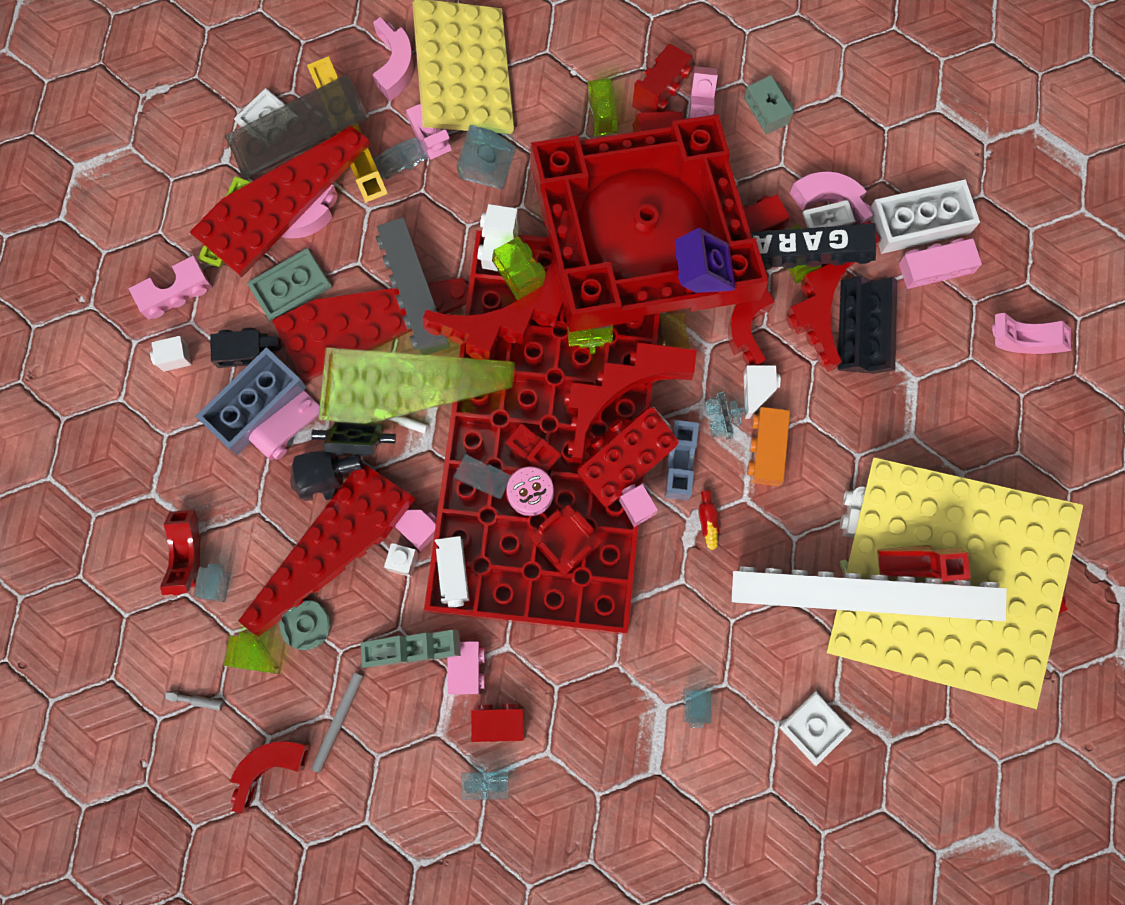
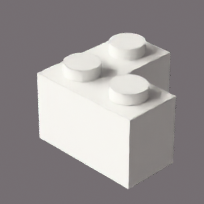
(499, 227)

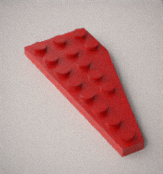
(260, 213)
(353, 323)
(350, 524)

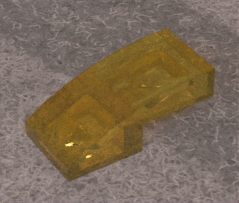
(674, 330)

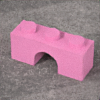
(189, 283)

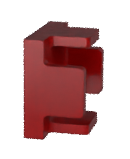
(565, 539)

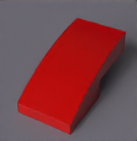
(532, 448)

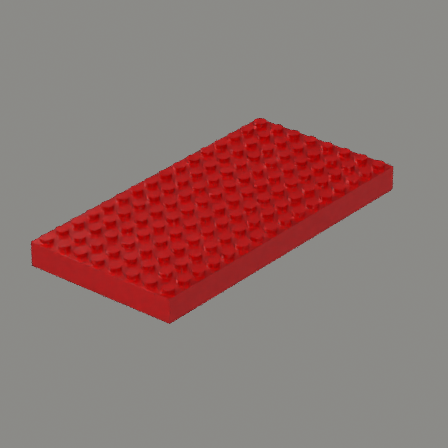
(503, 566)

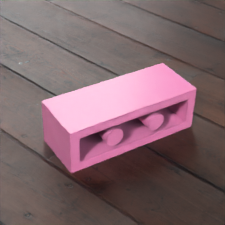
(939, 263)

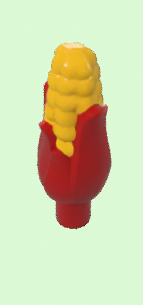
(709, 520)

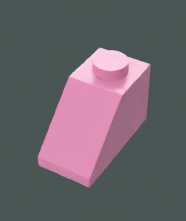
(417, 527)

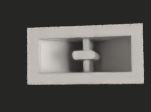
(829, 215)

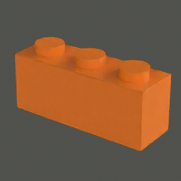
(769, 446)

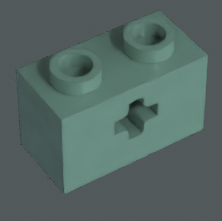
(769, 104)

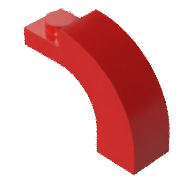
(739, 329)
(184, 552)
(282, 754)

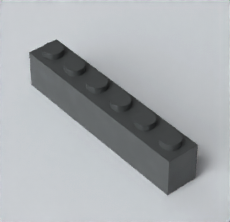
(410, 282)

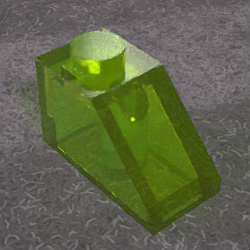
(249, 654)

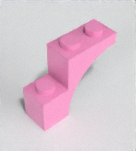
(703, 92)

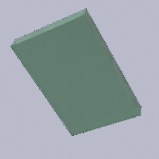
(289, 284)

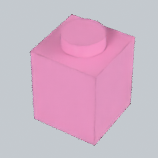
(637, 504)

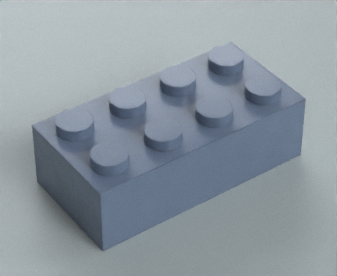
(250, 400)

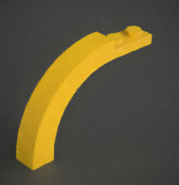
(364, 166)

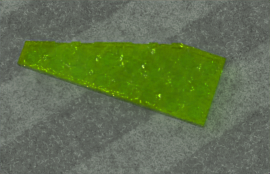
(387, 385)

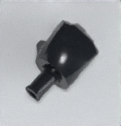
(320, 473)

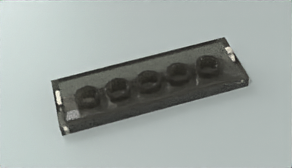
(297, 127)

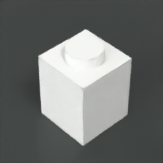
(170, 353)
(401, 560)

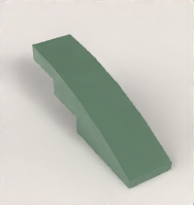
(410, 648)

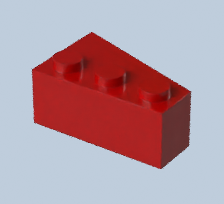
(662, 80)

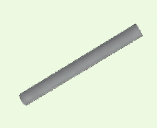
(336, 723)

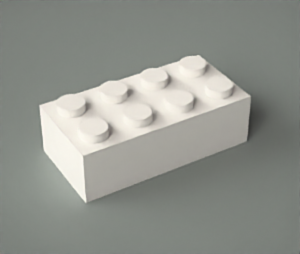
(924, 216)

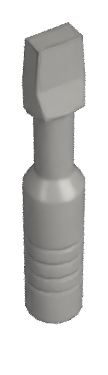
(195, 700)

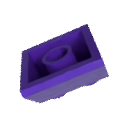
(704, 262)

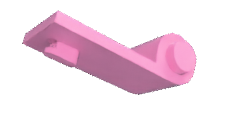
(273, 434)

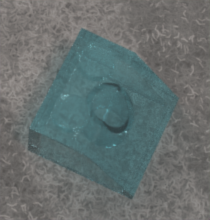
(485, 157)

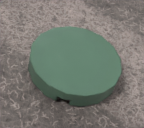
(305, 626)

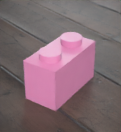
(464, 670)

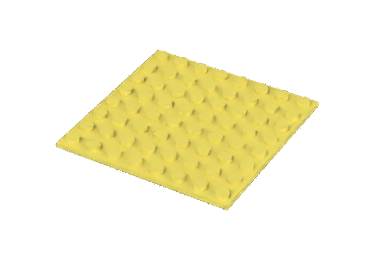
(1009, 540)

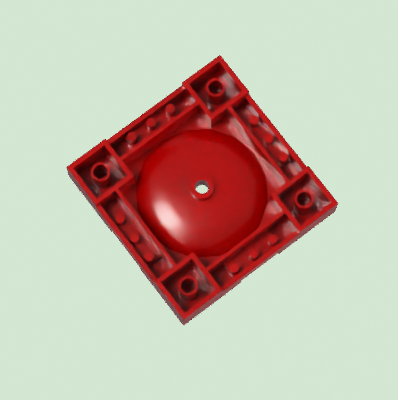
(595, 211)

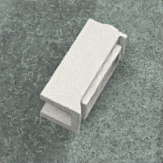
(452, 571)

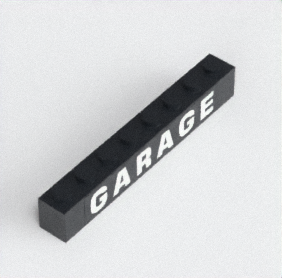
(817, 246)

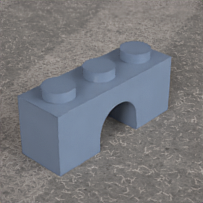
(680, 461)

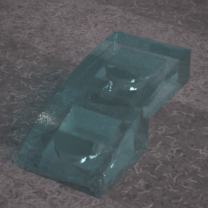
(401, 156)
(482, 476)

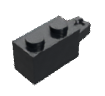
(240, 347)

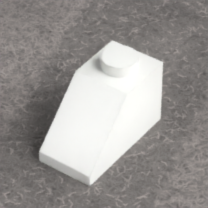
(759, 387)

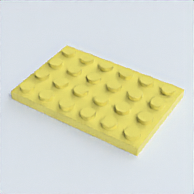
(462, 66)

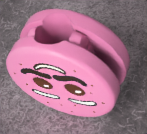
(530, 491)

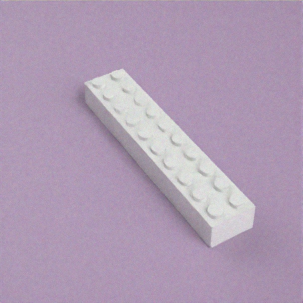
(872, 595)

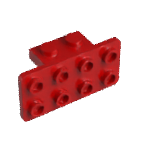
(625, 454)

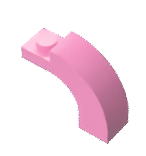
(399, 69)
(433, 140)
(833, 188)
(315, 217)
(1031, 338)

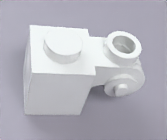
(849, 520)

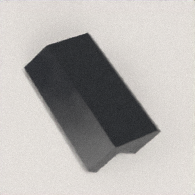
(867, 325)

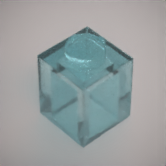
(212, 583)
(697, 708)

